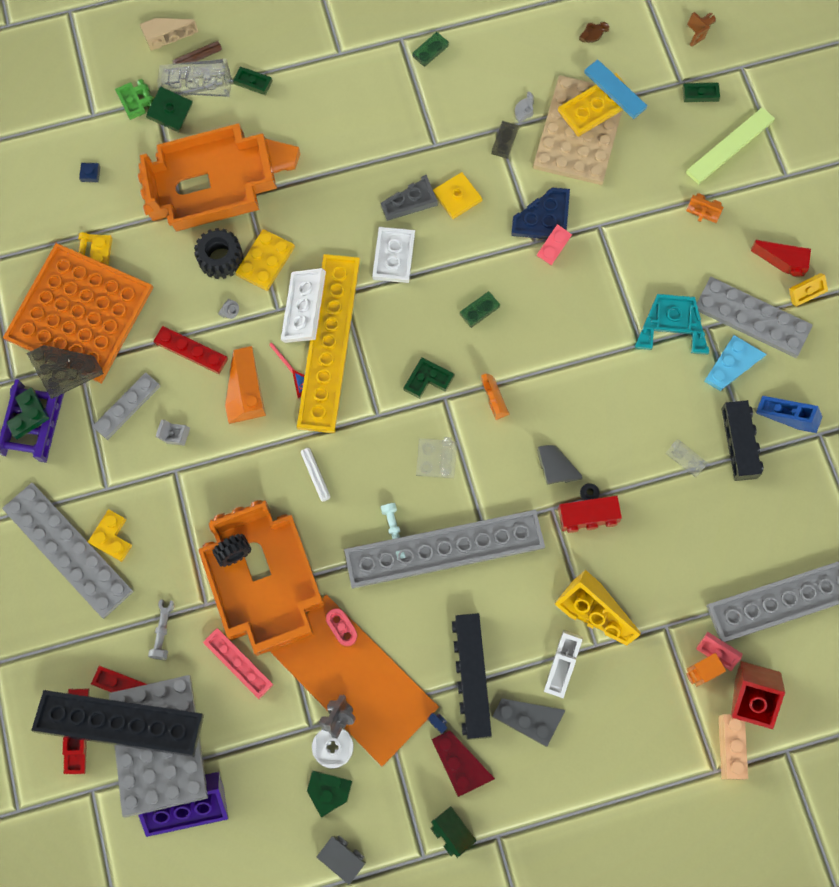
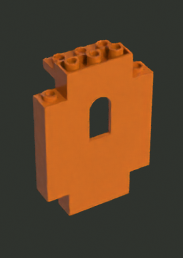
(236, 173)
(271, 607)

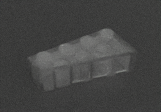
(197, 78)

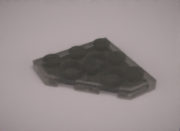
(63, 369)

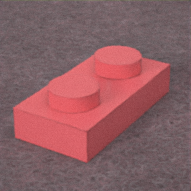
(554, 245)
(728, 655)

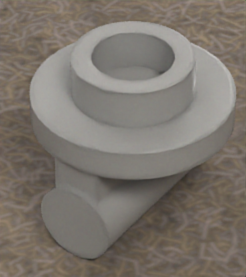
(229, 310)

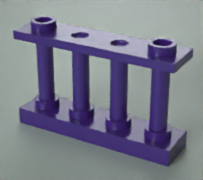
(44, 432)

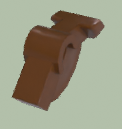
(593, 32)

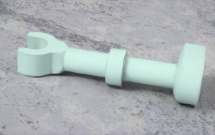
(389, 510)

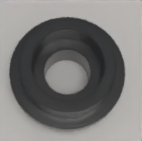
(589, 486)

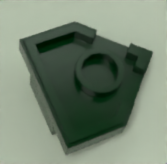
(328, 792)

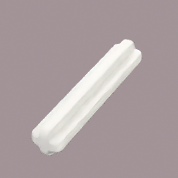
(315, 474)

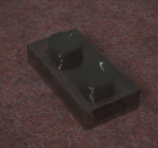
(505, 139)

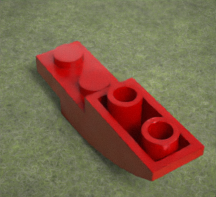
(75, 749)

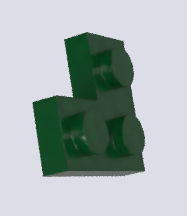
(427, 373)
(32, 414)

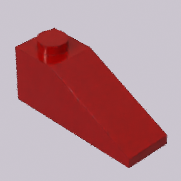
(786, 258)

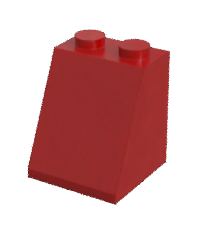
(757, 695)

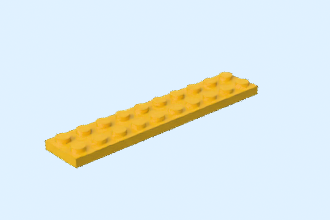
(328, 352)

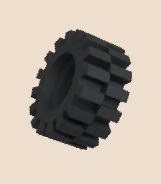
(231, 550)

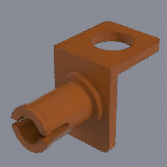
(700, 26)

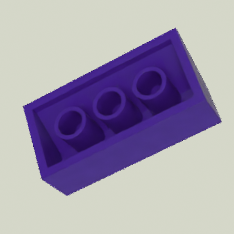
(189, 814)

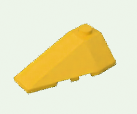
(592, 604)

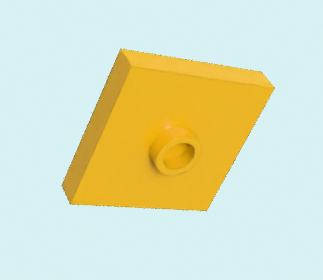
(457, 195)

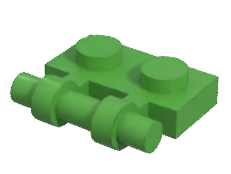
(129, 98)

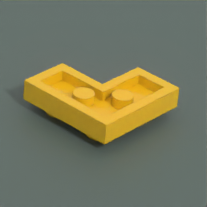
(106, 537)

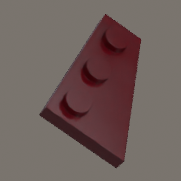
(460, 765)

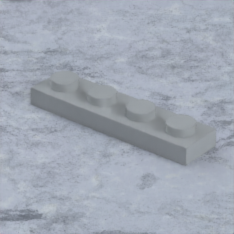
(126, 406)

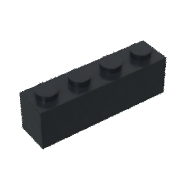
(741, 440)

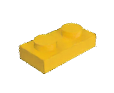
(808, 289)

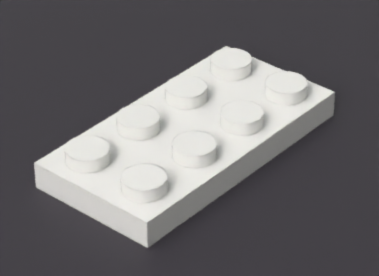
(303, 305)

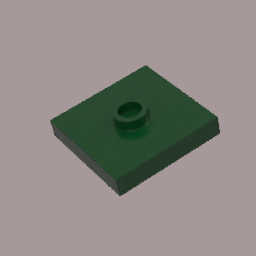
(169, 109)

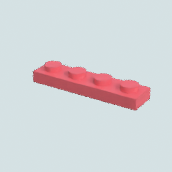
(238, 663)

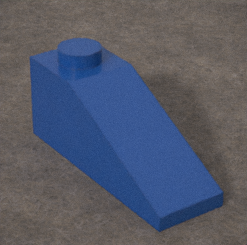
(791, 413)

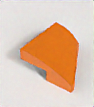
(283, 155)
(495, 398)

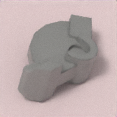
(524, 108)

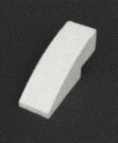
(563, 664)

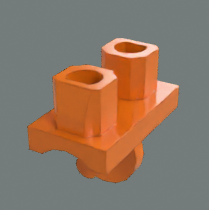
(704, 208)

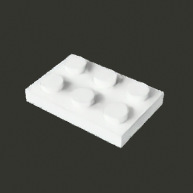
(393, 255)

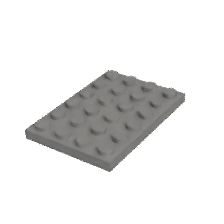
(156, 778)

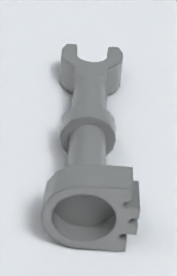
(158, 652)

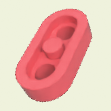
(342, 627)

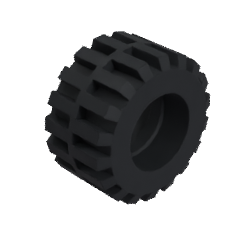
(218, 240)

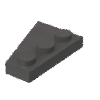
(529, 719)

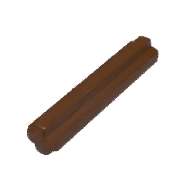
(200, 53)

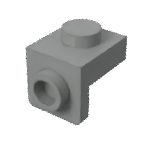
(172, 433)

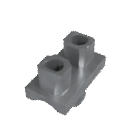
(339, 716)

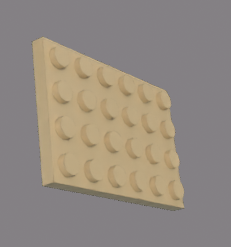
(565, 152)

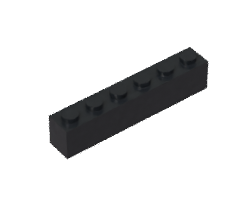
(473, 676)

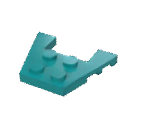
(674, 315)

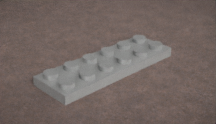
(753, 317)

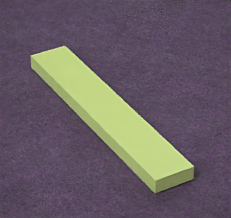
(730, 145)

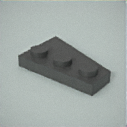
(413, 199)

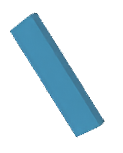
(615, 89)

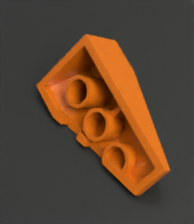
(244, 392)

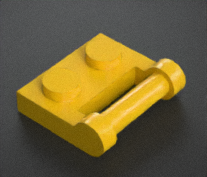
(100, 246)

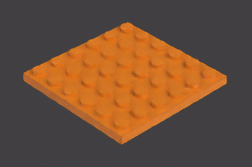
(79, 308)

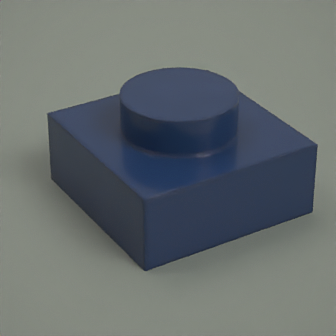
(89, 172)
(438, 722)

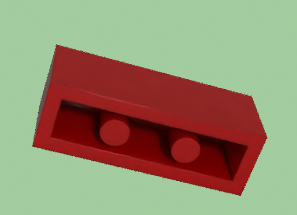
(589, 514)

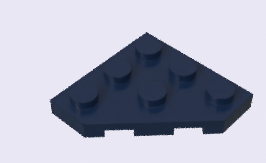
(543, 215)

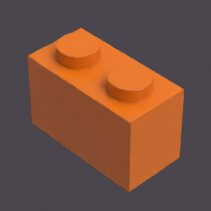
(705, 670)

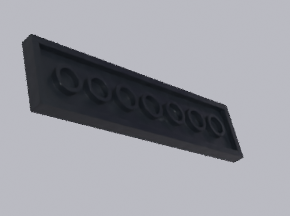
(118, 723)

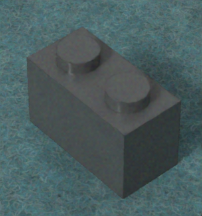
(341, 859)

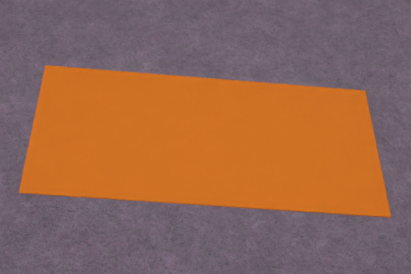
(382, 696)

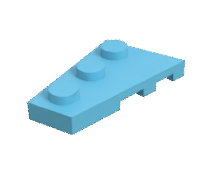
(733, 362)

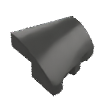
(556, 465)

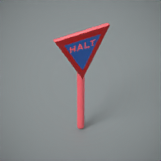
(298, 377)

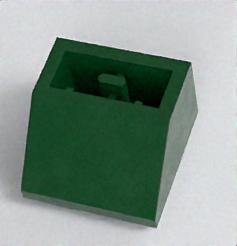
(453, 831)

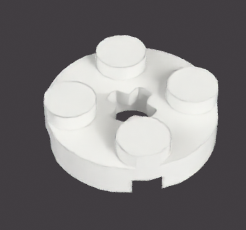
(324, 755)

